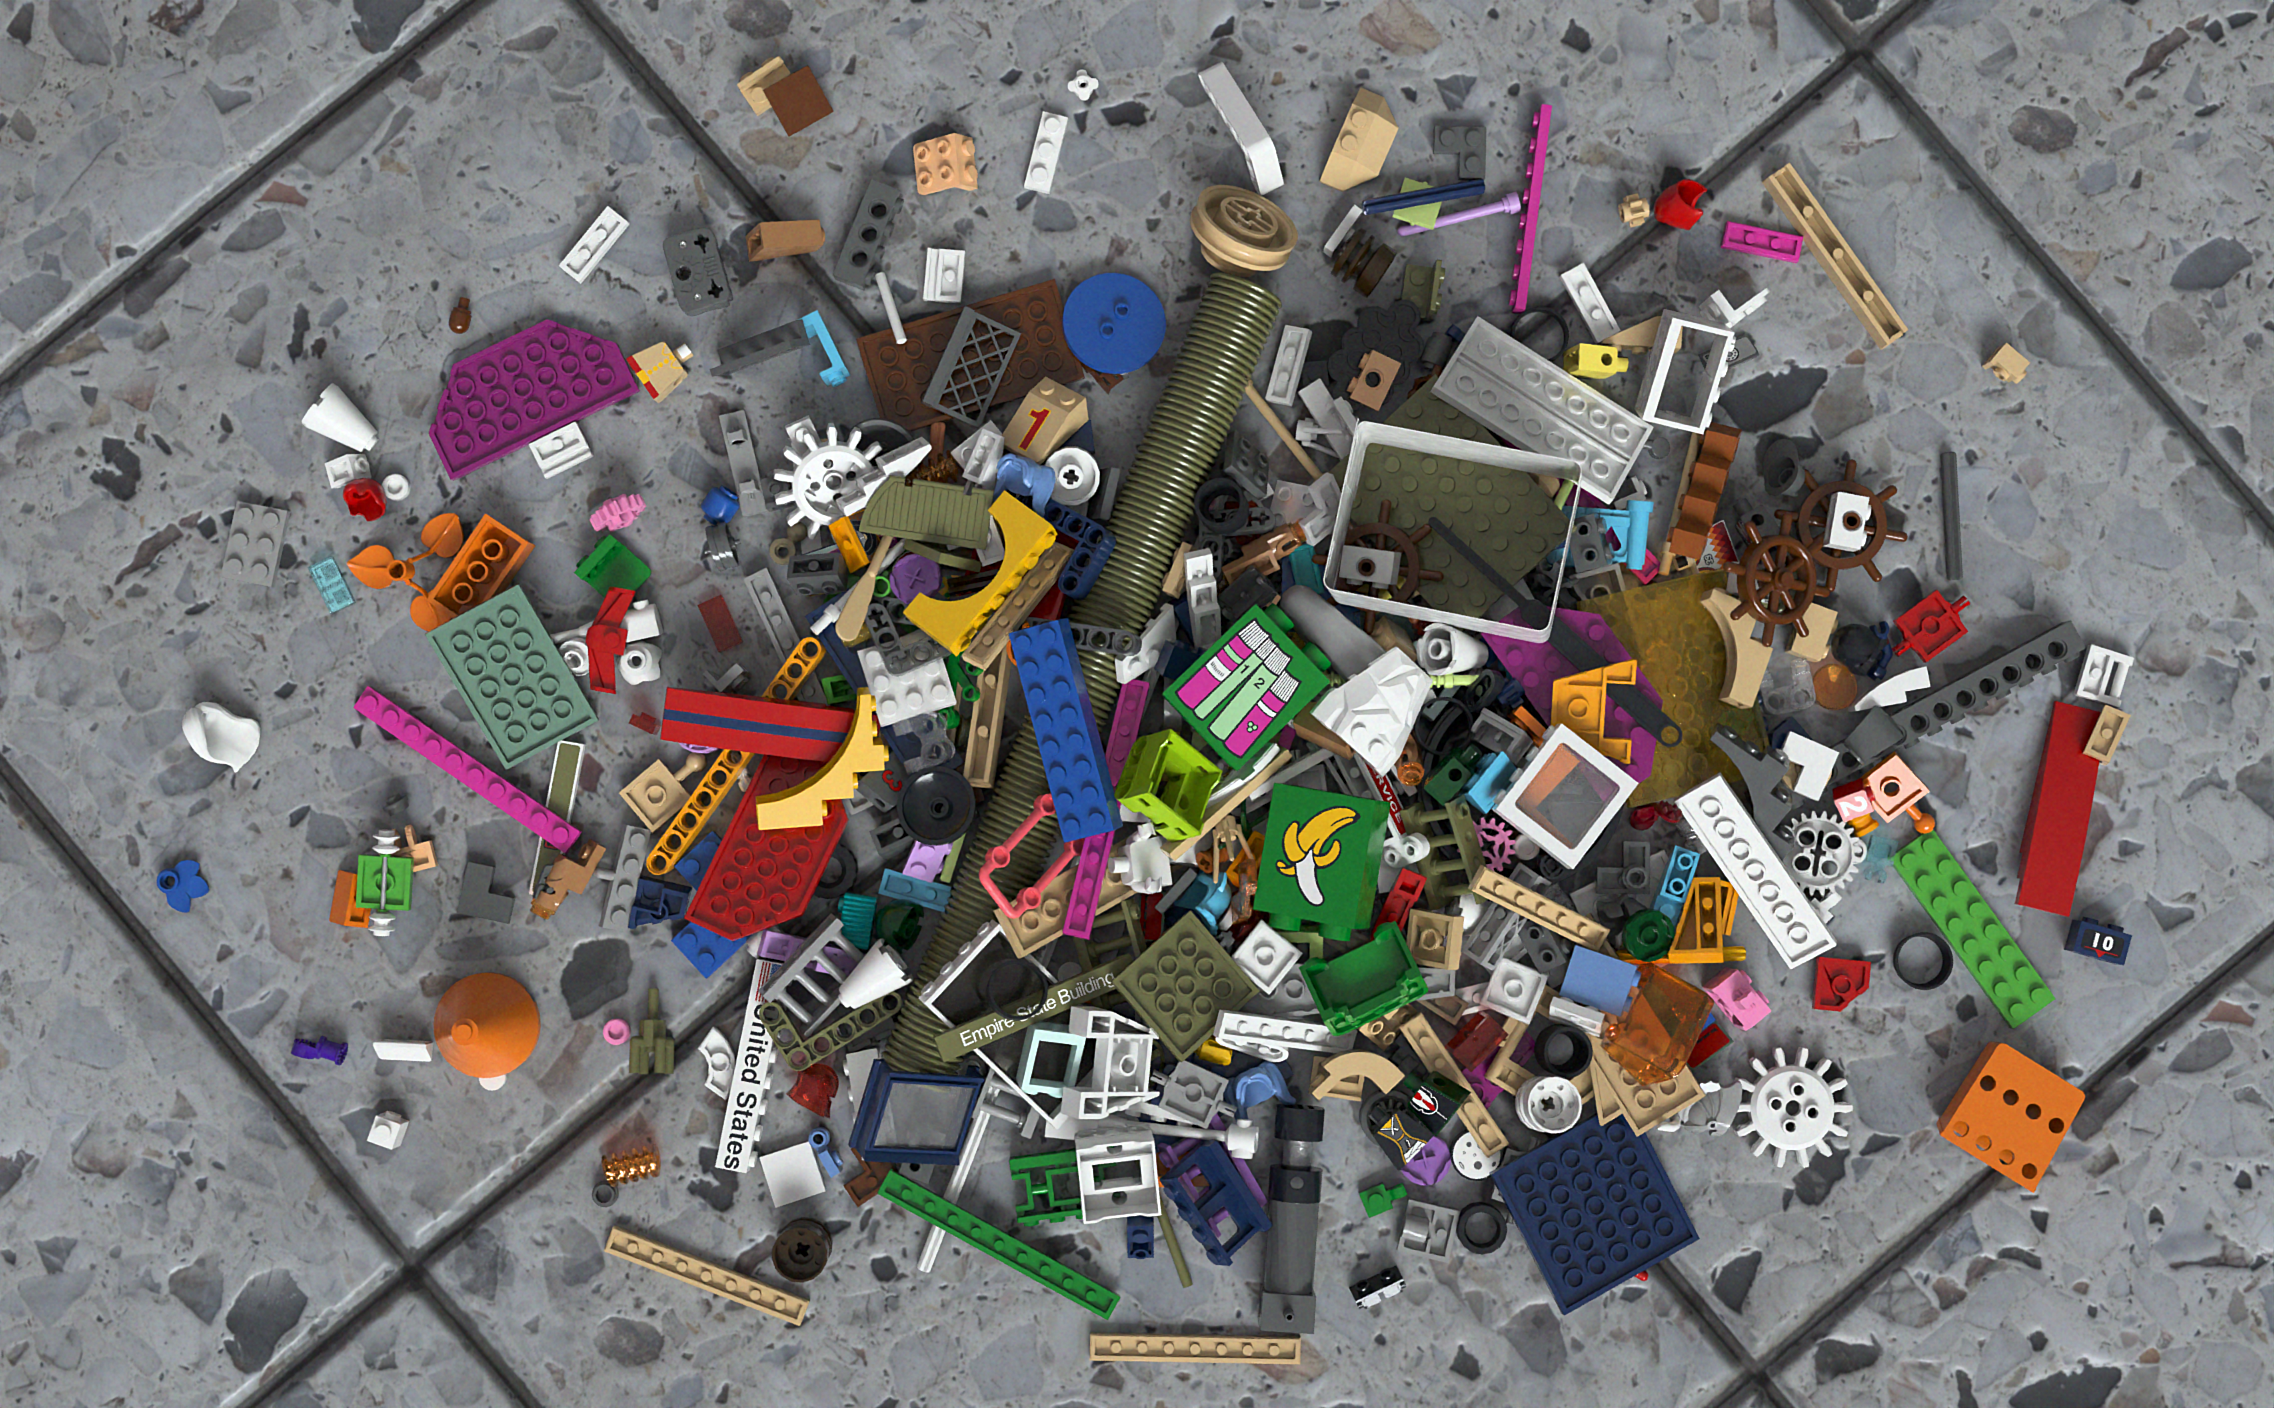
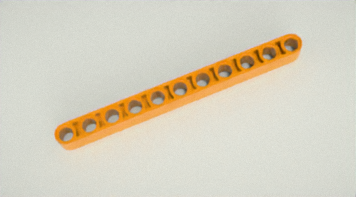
(724, 762)

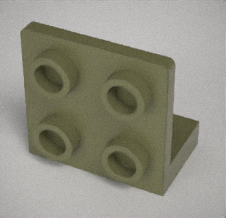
(1422, 287)

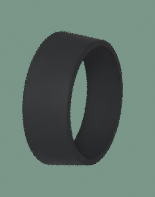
(1947, 963)

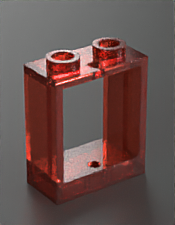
(1483, 1038)

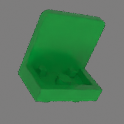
(612, 566)

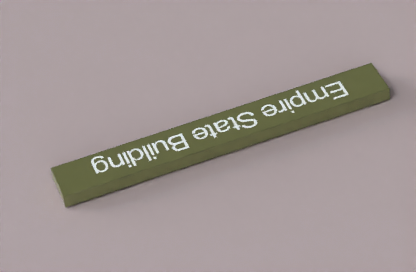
(1060, 997)

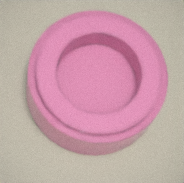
(616, 1031)

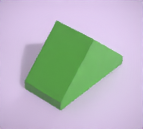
(838, 690)

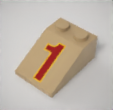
(1045, 420)

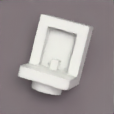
(1638, 494)

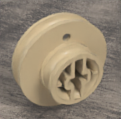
(1242, 230)

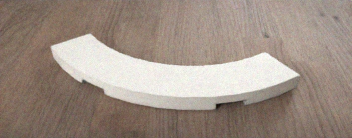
(1247, 772)

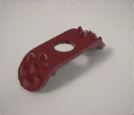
(1644, 816)

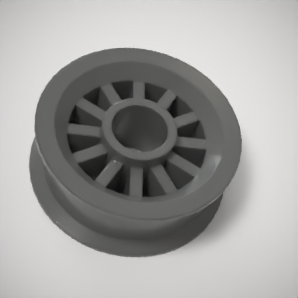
(1378, 1097)

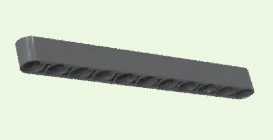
(1088, 633)

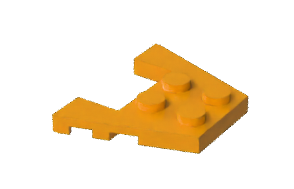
(1580, 706)

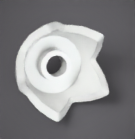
(649, 666)

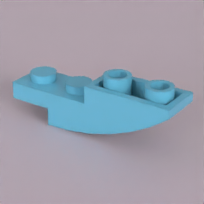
(1675, 883)

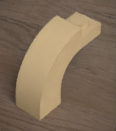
(1355, 1062)

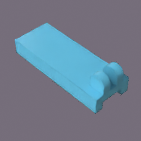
(926, 894)

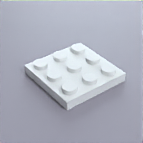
(910, 694)

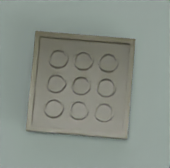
(1183, 985)

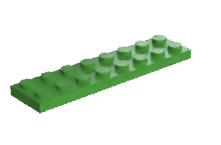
(1971, 929)

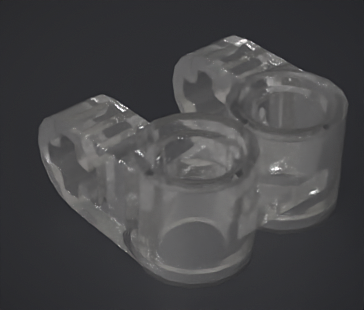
(1802, 681)
(929, 740)

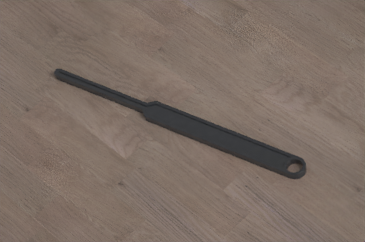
(1568, 643)

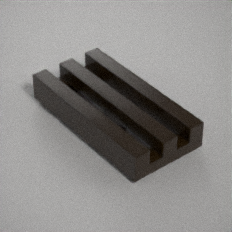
(967, 583)

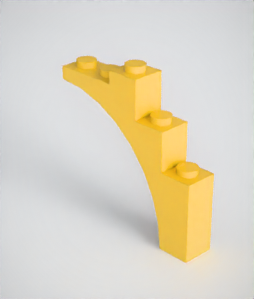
(806, 802)

